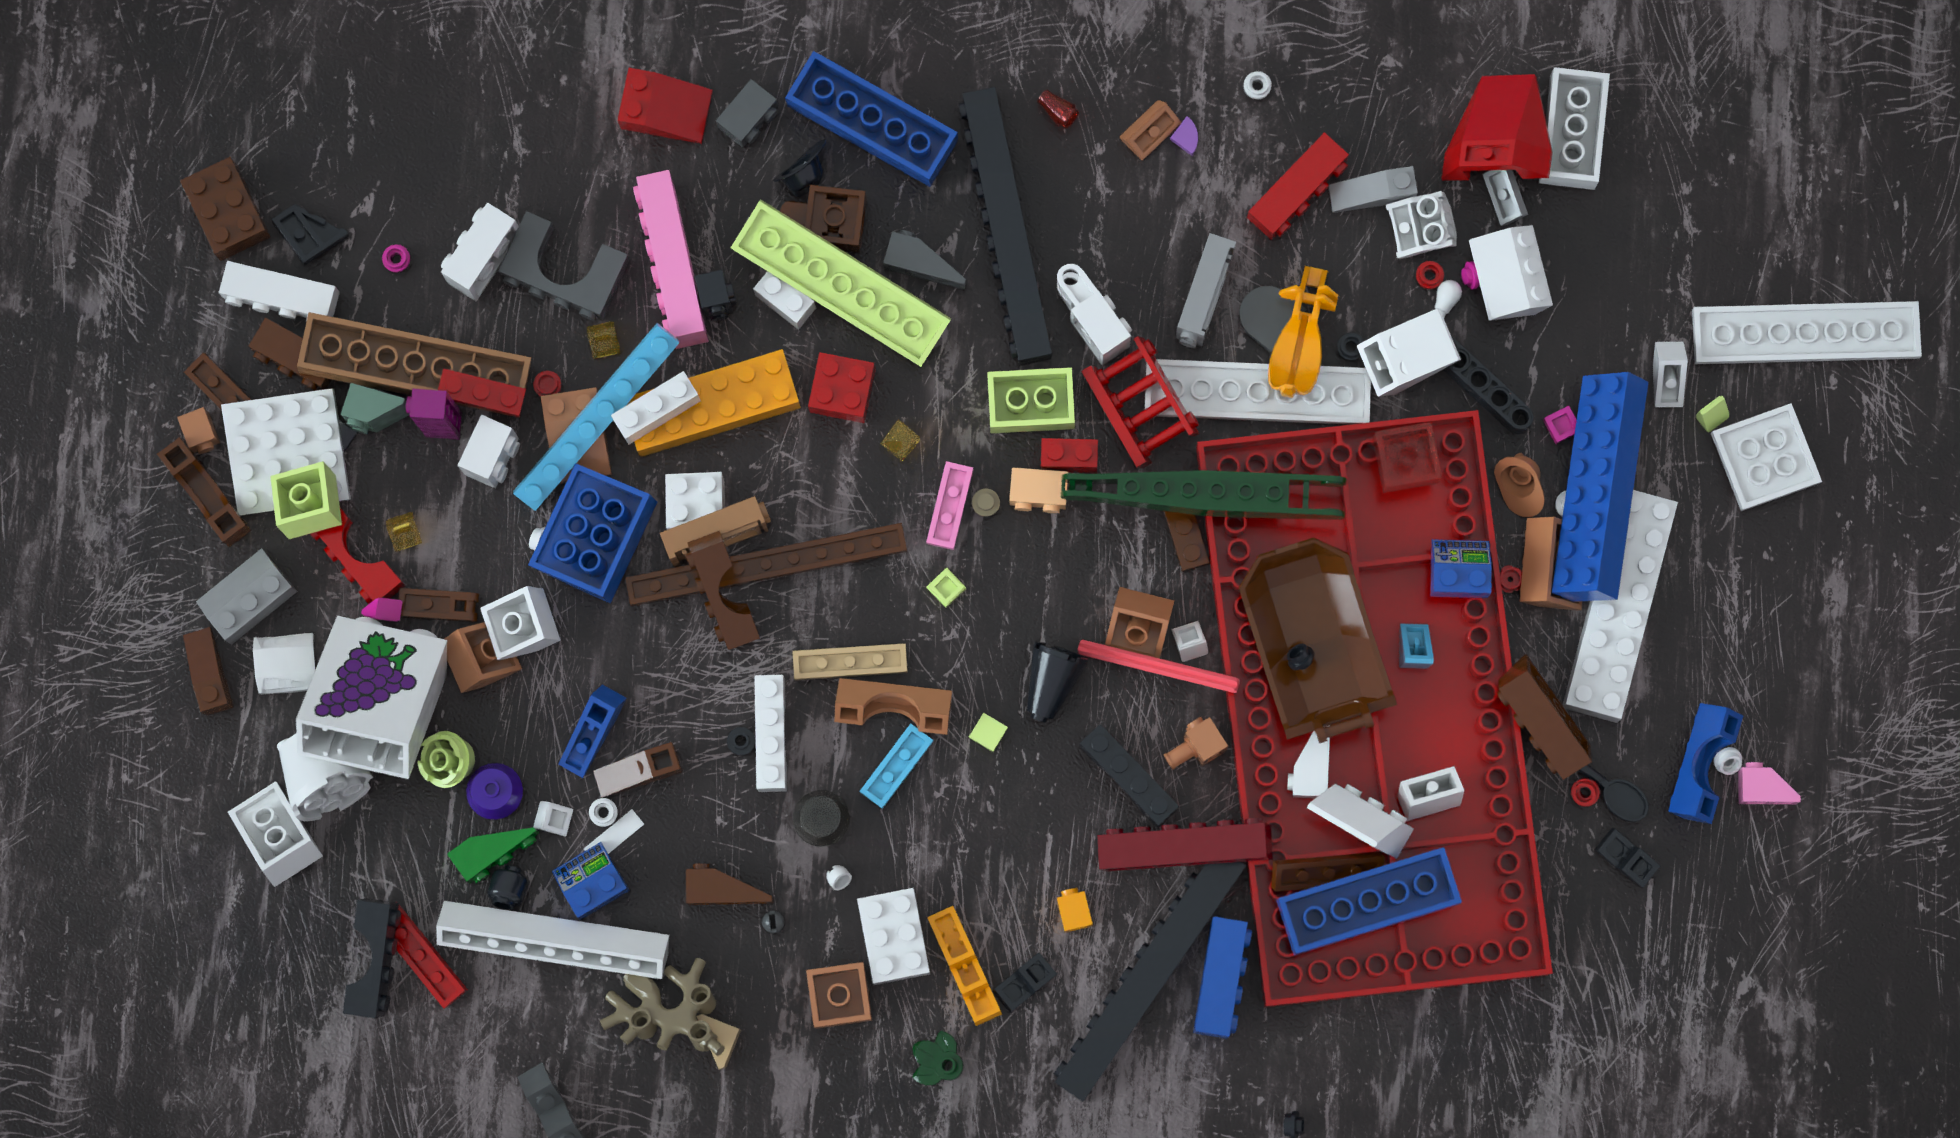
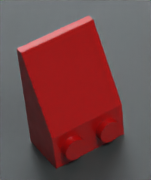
(664, 106)

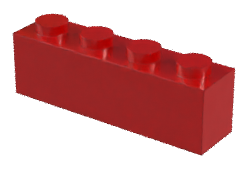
(1297, 186)

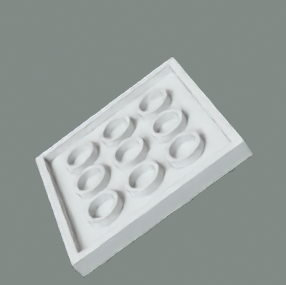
(278, 437)

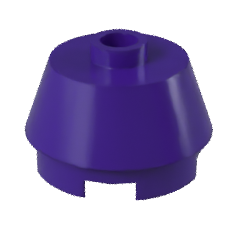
(494, 791)

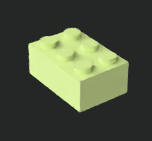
(1031, 400)

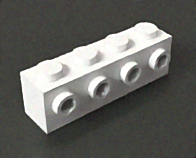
(276, 292)

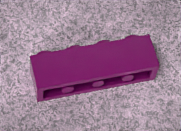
(435, 413)

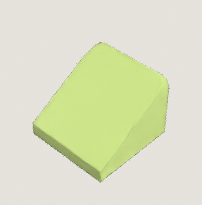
(1713, 414)

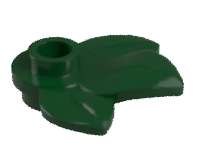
(933, 1057)

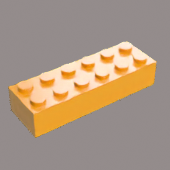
(729, 400)

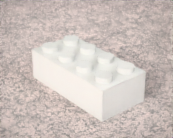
(1576, 126)

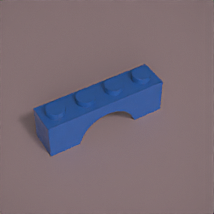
(1712, 731)

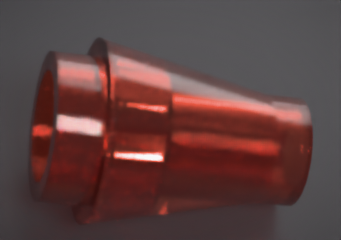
(1059, 109)

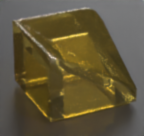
(900, 440)

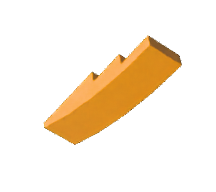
(964, 965)

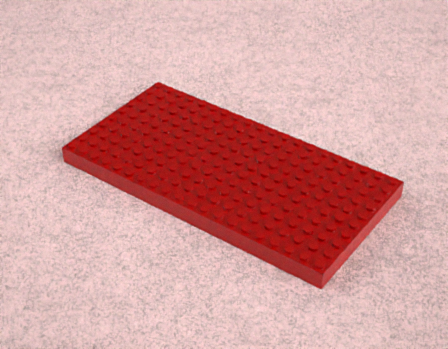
(1439, 722)

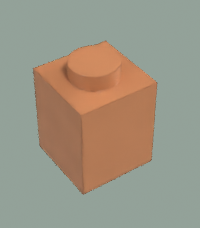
(199, 431)

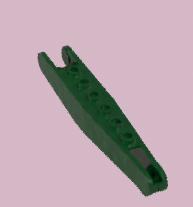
(1206, 492)

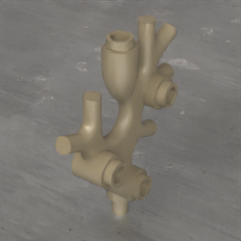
(674, 1021)

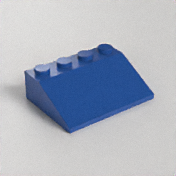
(593, 532)

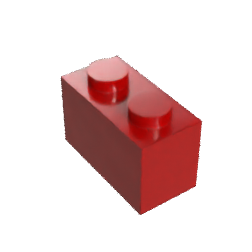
(1069, 455)

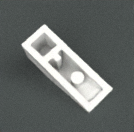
(1310, 770)

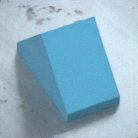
(1415, 646)

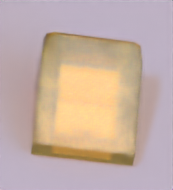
(603, 339)
(403, 531)

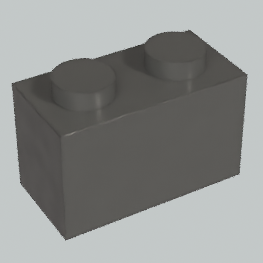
(747, 114)

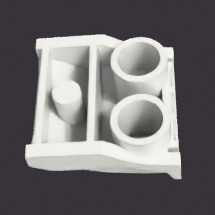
(1422, 224)
(284, 663)

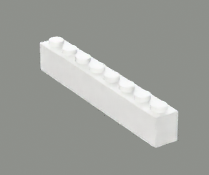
(552, 939)

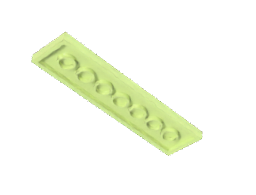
(840, 283)

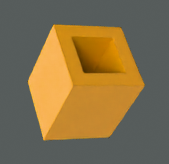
(1074, 910)

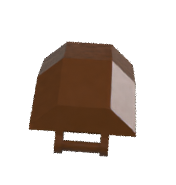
(1313, 599)

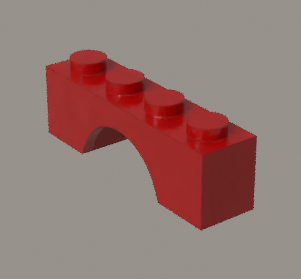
(375, 578)

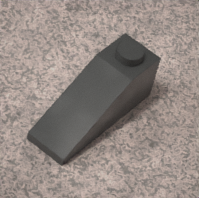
(914, 258)

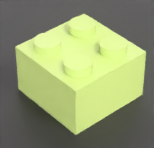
(306, 500)

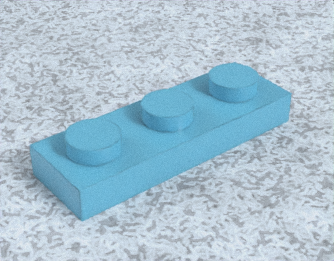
(896, 766)

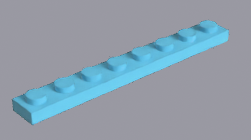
(596, 416)

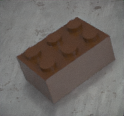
(225, 208)

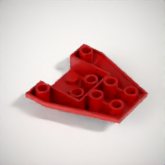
(1501, 131)

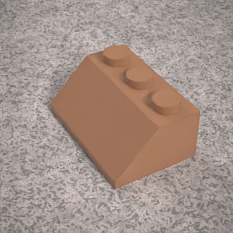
(1539, 564)

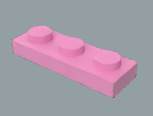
(949, 505)

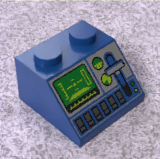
(1460, 568)
(590, 881)

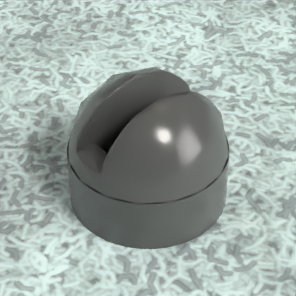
(779, 919)

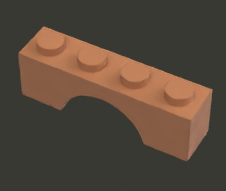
(862, 699)

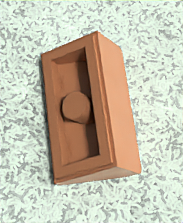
(1150, 129)

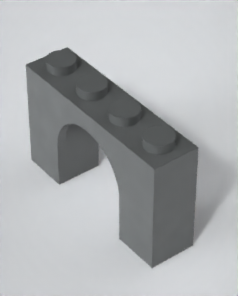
(589, 295)

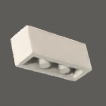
(656, 407)

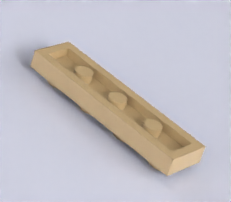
(849, 661)

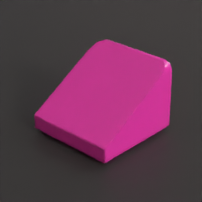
(383, 609)

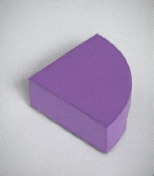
(1186, 136)

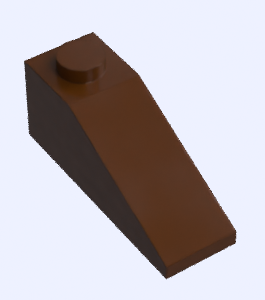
(207, 672)
(714, 887)

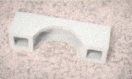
(770, 733)

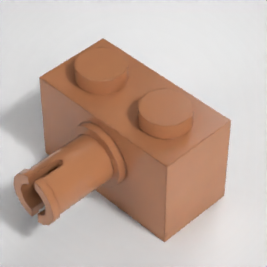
(1200, 741)

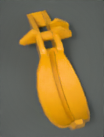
(1298, 349)

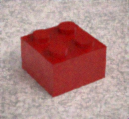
(841, 387)

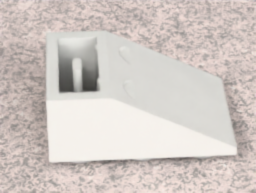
(1408, 353)

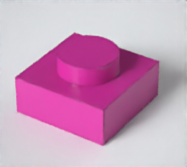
(1561, 424)

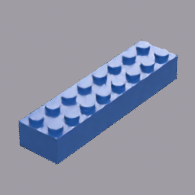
(1600, 487)

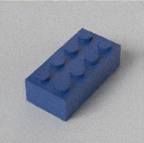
(1220, 978)

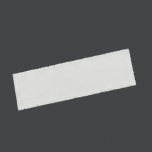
(618, 832)

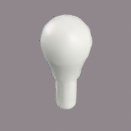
(1448, 295)

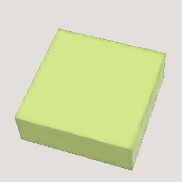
(946, 587)
(988, 732)

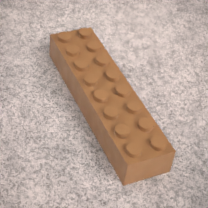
(397, 358)

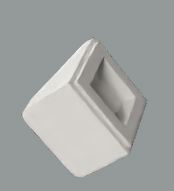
(1190, 641)
(553, 818)

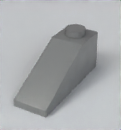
(1373, 189)

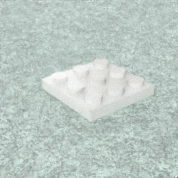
(1766, 457)

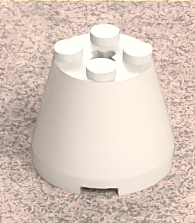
(318, 784)

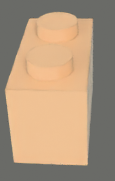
(1037, 489)

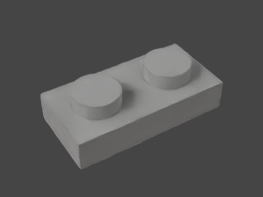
(1505, 196)

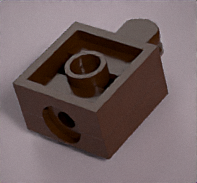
(832, 214)

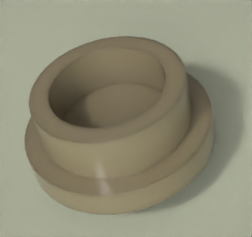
(985, 502)

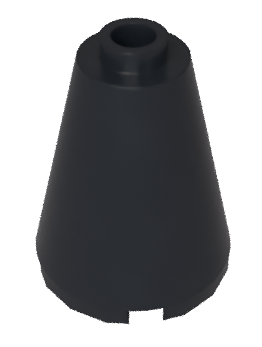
(1052, 679)

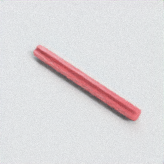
(1158, 666)

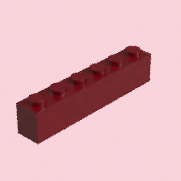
(1185, 846)

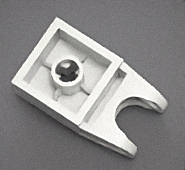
(1093, 315)

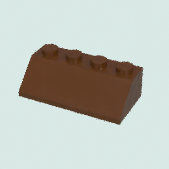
(1544, 718)

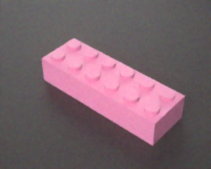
(672, 259)

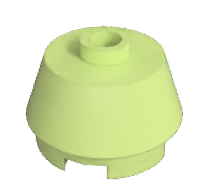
(446, 759)

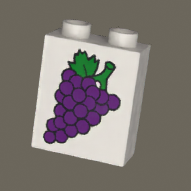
(372, 696)

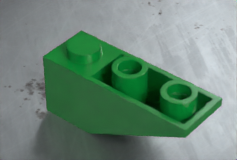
(483, 852)

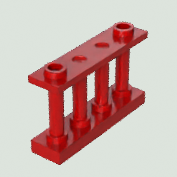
(1127, 426)

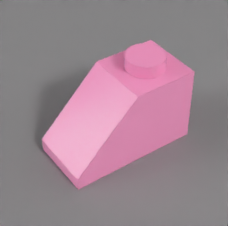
(1764, 786)

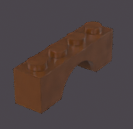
(204, 492)
(733, 619)

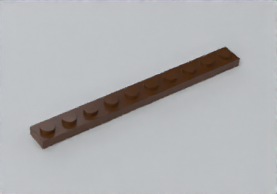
(772, 563)

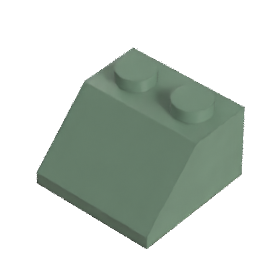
(372, 409)

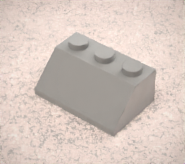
(246, 597)

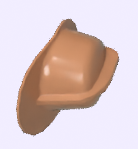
(1520, 485)

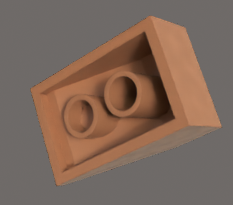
(560, 412)

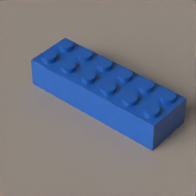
(871, 119)
(1369, 901)

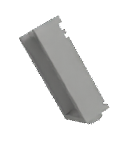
(1205, 291)

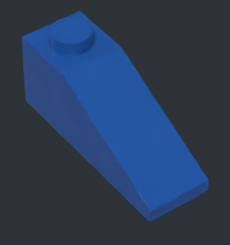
(592, 730)

